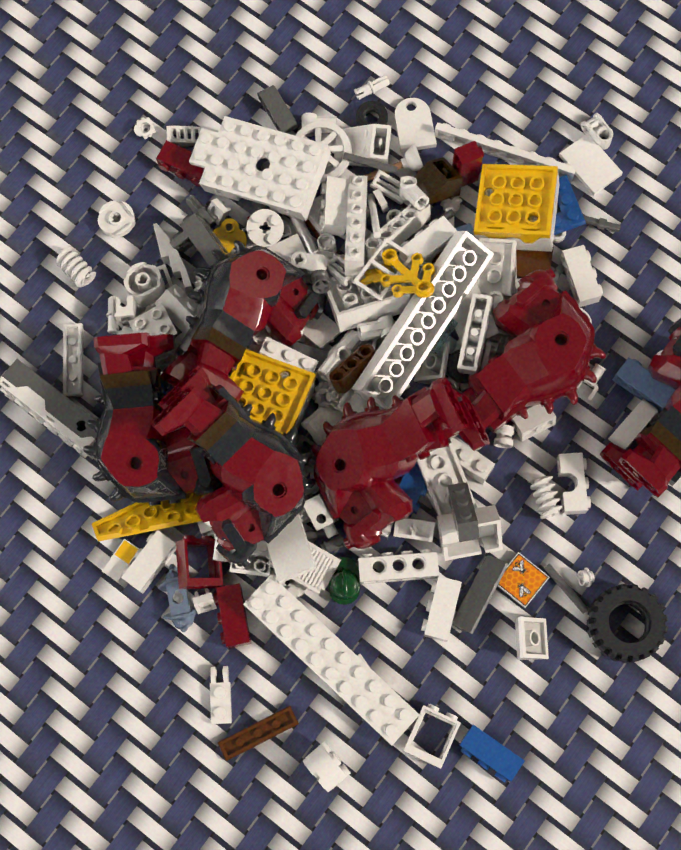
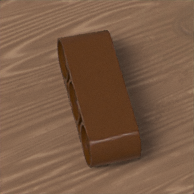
(349, 371)

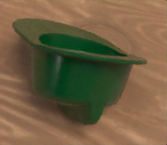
(345, 582)

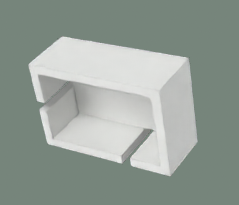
(489, 532)

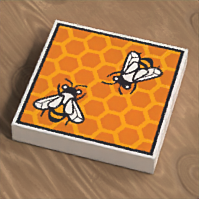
(522, 580)

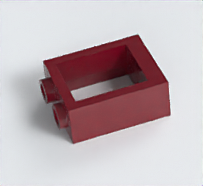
(215, 567)

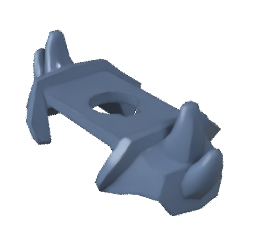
(180, 613)

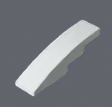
(171, 255)

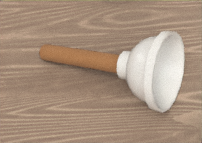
(411, 160)

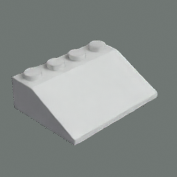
(355, 306)

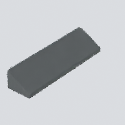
(479, 594)

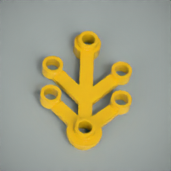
(422, 288)

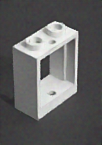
(448, 718)

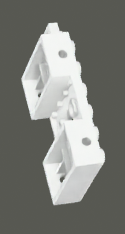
(232, 172)

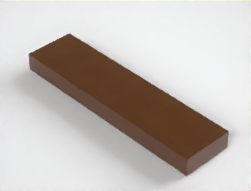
(258, 733)

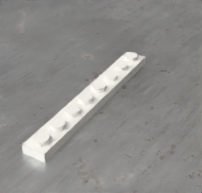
(498, 149)

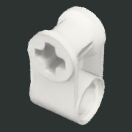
(597, 128)
(309, 262)

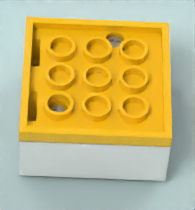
(518, 204)
(274, 388)

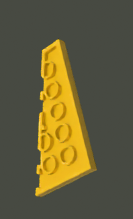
(145, 518)

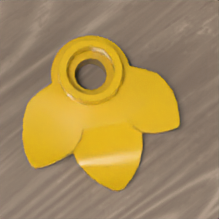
(228, 237)
(374, 275)

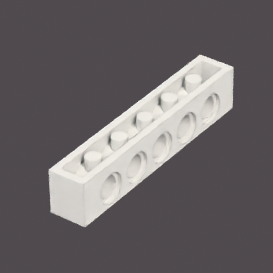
(356, 225)

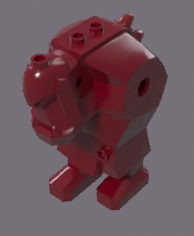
(542, 360)
(379, 445)

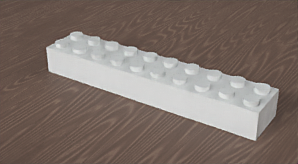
(423, 321)
(331, 660)

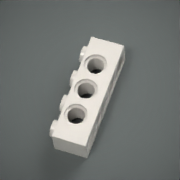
(475, 334)
(427, 557)

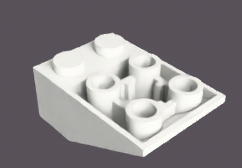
(367, 141)

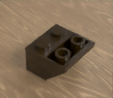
(439, 180)

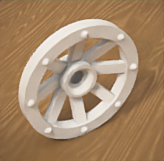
(317, 127)

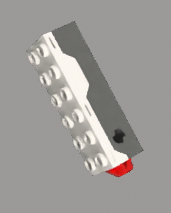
(48, 406)

